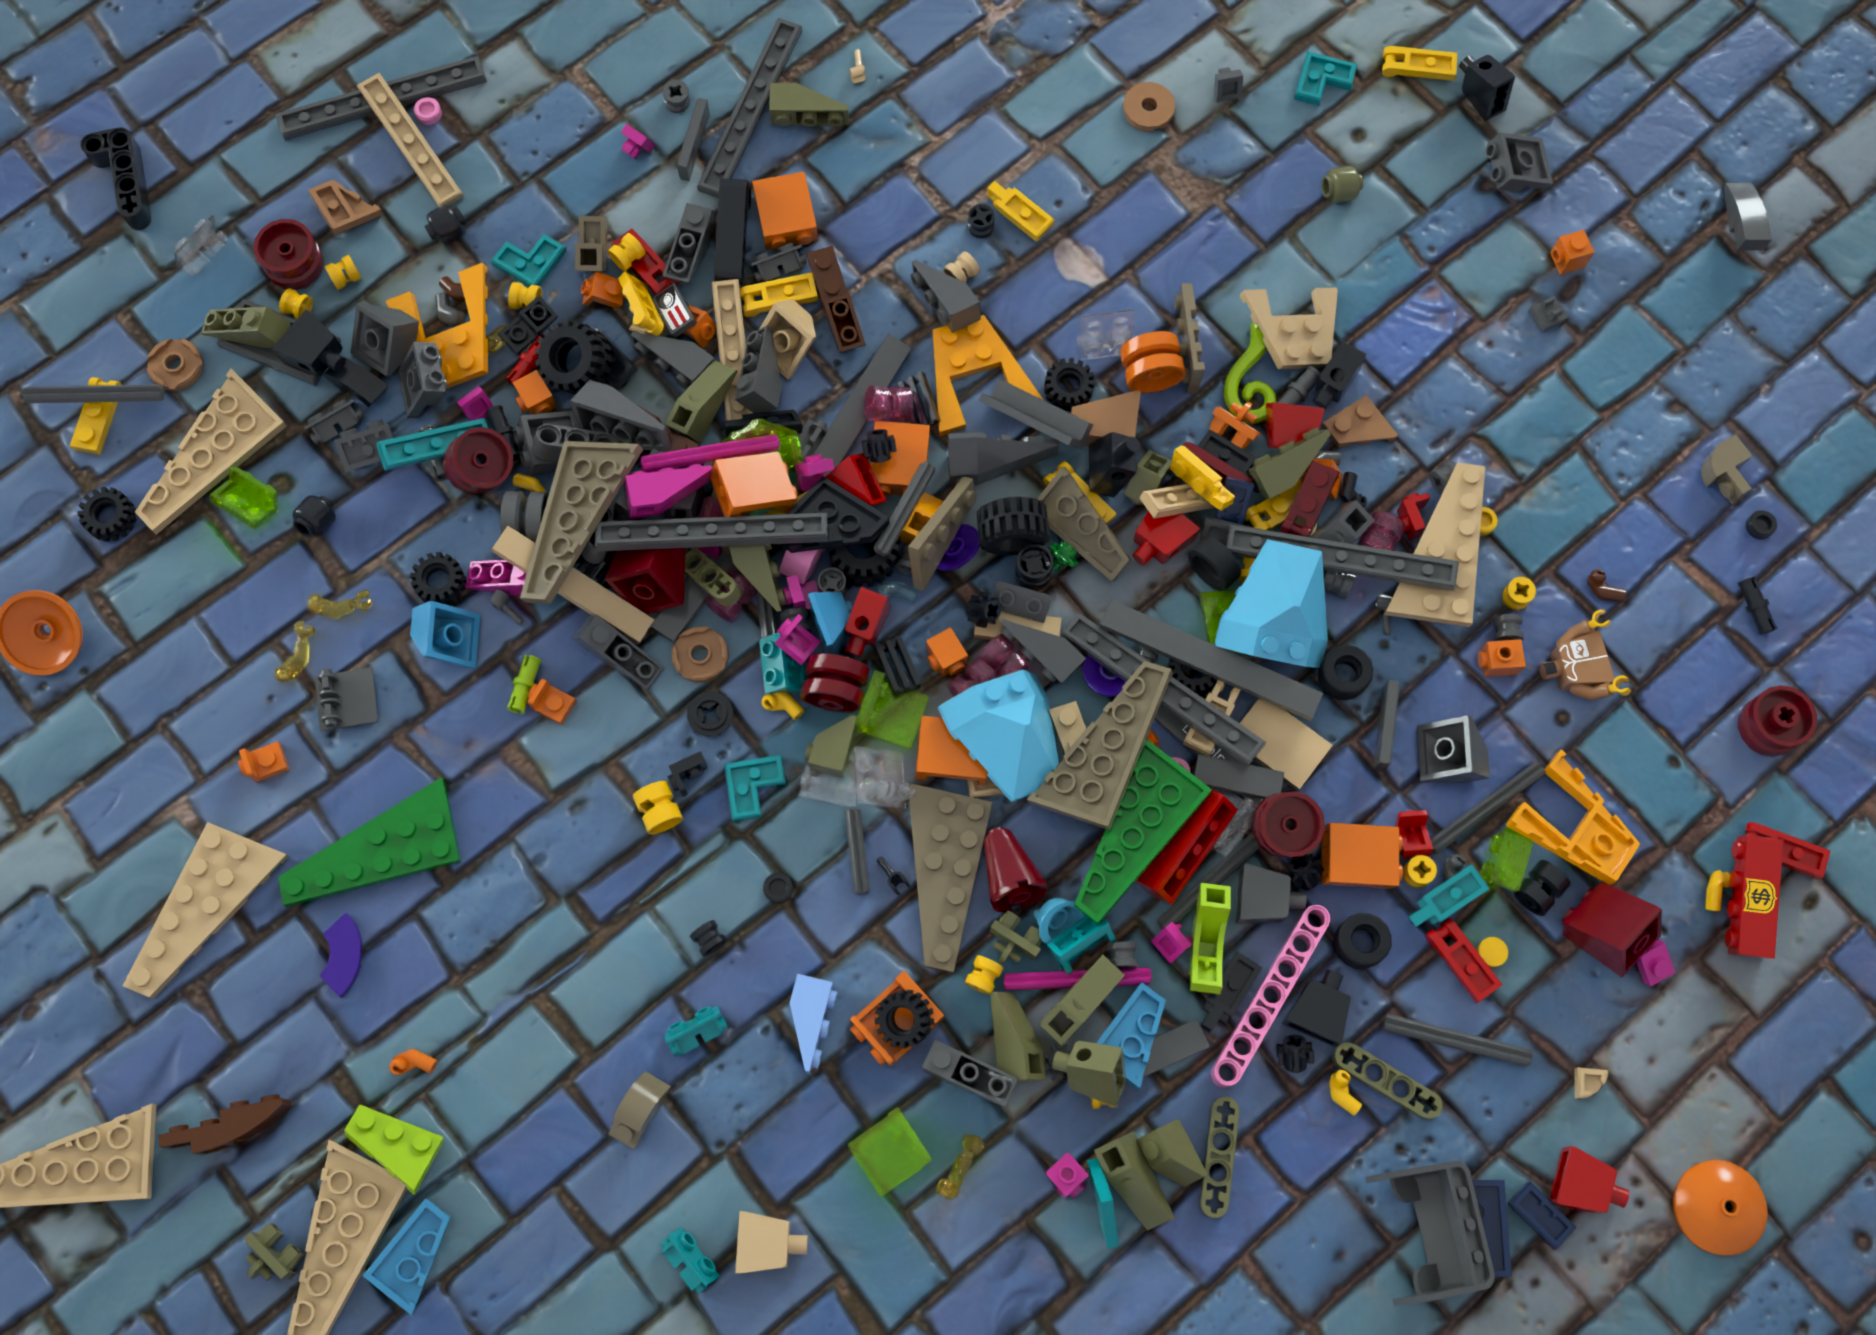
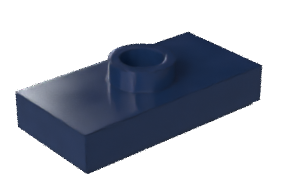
(1242, 491)
(1541, 1215)

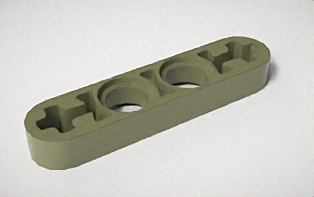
(706, 568)
(1386, 1082)
(1215, 1156)

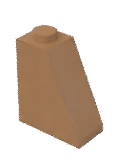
(1110, 415)

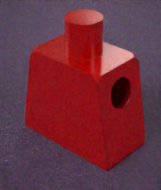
(1290, 422)
(858, 478)
(1163, 537)
(868, 609)
(1585, 1183)

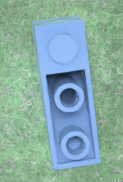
(809, 1009)

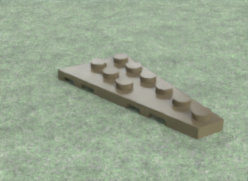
(578, 498)
(1102, 760)
(947, 852)

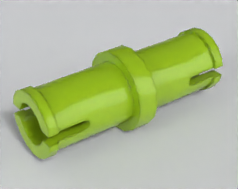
(523, 684)

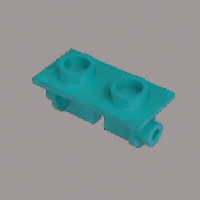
(684, 1033)
(681, 1248)

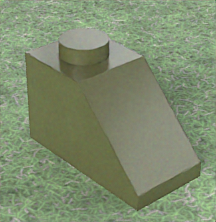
(1149, 475)
(832, 748)
(1172, 1154)

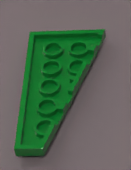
(396, 844)

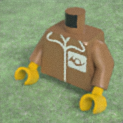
(1583, 663)

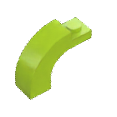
(1208, 936)

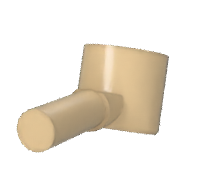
(857, 73)

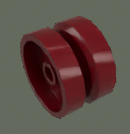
(288, 254)
(466, 472)
(835, 683)
(1777, 721)
(1305, 824)

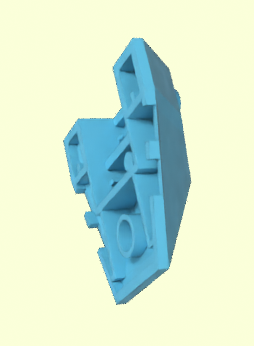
(1279, 608)
(1006, 730)

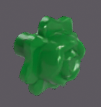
(1063, 554)

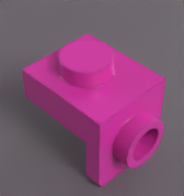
(812, 470)
(798, 593)
(796, 640)
(1655, 964)
(1067, 1176)

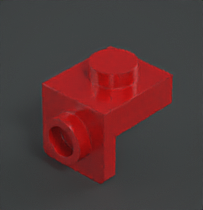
(1410, 515)
(1414, 833)

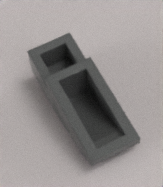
(1747, 216)

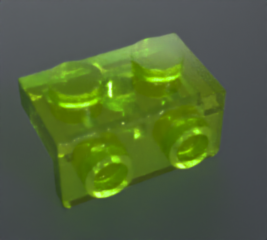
(246, 498)
(1507, 860)

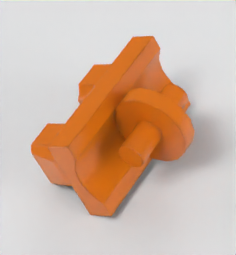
(1224, 419)

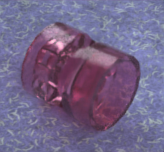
(888, 403)
(1383, 531)
(732, 612)
(999, 651)
(975, 673)

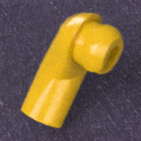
(782, 701)

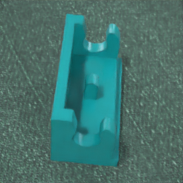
(1078, 940)

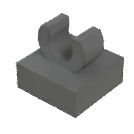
(1228, 84)
(1548, 314)

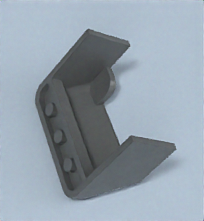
(1449, 1230)

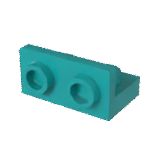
(779, 669)

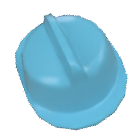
(1056, 917)

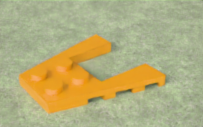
(464, 346)
(968, 353)
(1599, 842)

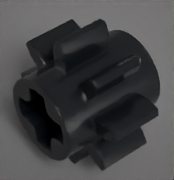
(879, 445)
(595, 571)
(983, 609)
(1304, 871)
(1295, 1053)
(1049, 1058)

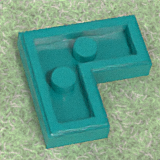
(1320, 71)
(529, 267)
(746, 778)
(1104, 1203)

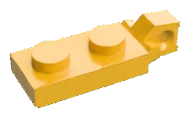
(1020, 210)
(1200, 478)

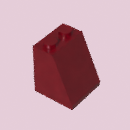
(649, 577)
(1613, 927)

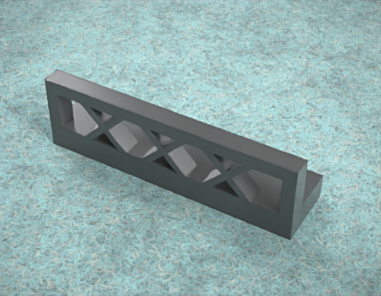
(1038, 414)

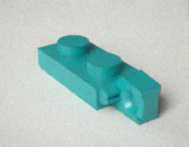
(1449, 896)

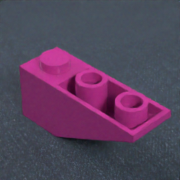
(657, 491)
(495, 575)

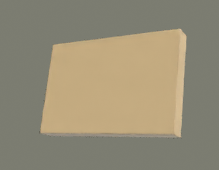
(1289, 742)

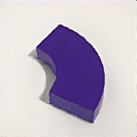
(345, 955)

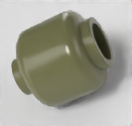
(1342, 184)

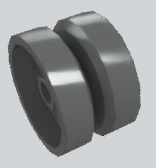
(522, 513)

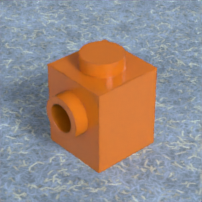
(1572, 252)
(533, 394)
(946, 653)
(1502, 658)

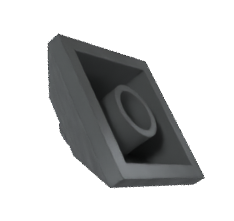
(382, 336)
(1452, 751)

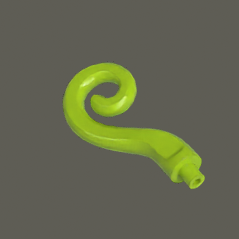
(1240, 368)

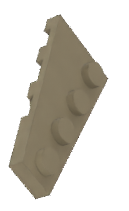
(1190, 347)
(1081, 525)
(937, 534)

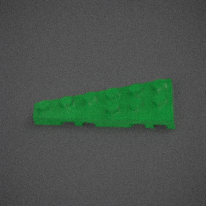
(1150, 815)

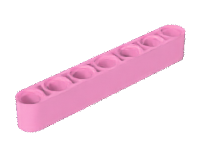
(1279, 984)

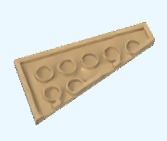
(220, 438)
(1449, 535)
(206, 896)
(87, 1166)
(345, 1228)

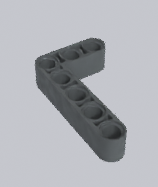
(551, 452)

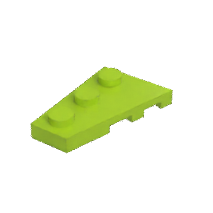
(396, 1145)

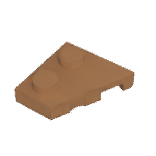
(342, 207)
(1359, 425)

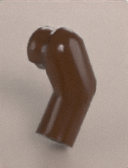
(453, 289)
(1601, 589)

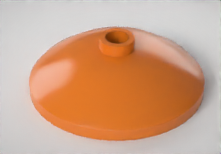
(27, 643)
(1701, 1209)

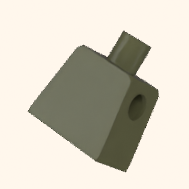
(1094, 1070)

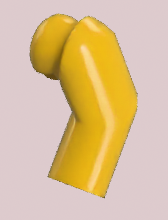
(528, 483)
(1714, 890)
(1340, 1092)

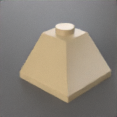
(791, 334)

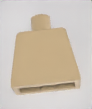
(766, 1243)

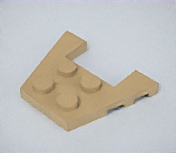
(1296, 339)

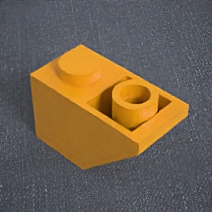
(920, 516)

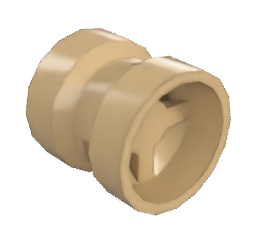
(963, 268)

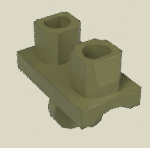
(1005, 929)
(281, 1263)

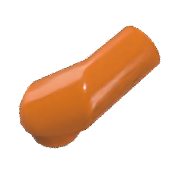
(410, 1060)

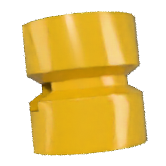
(657, 805)

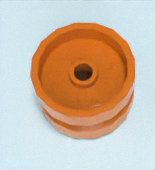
(1152, 362)

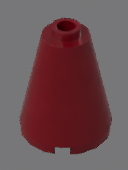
(1011, 872)

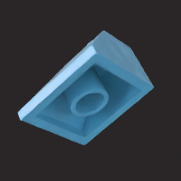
(830, 618)
(446, 633)

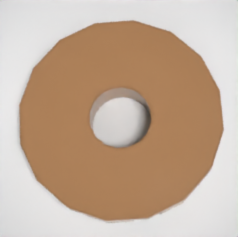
(1153, 94)
(181, 377)
(703, 670)

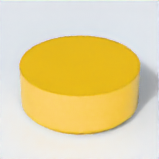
(1488, 521)
(1493, 951)

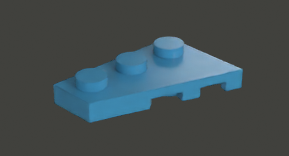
(1135, 1031)
(409, 1256)

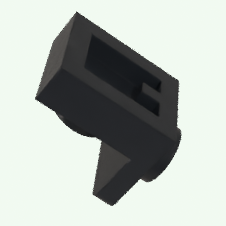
(686, 768)

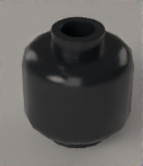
(445, 223)
(313, 516)

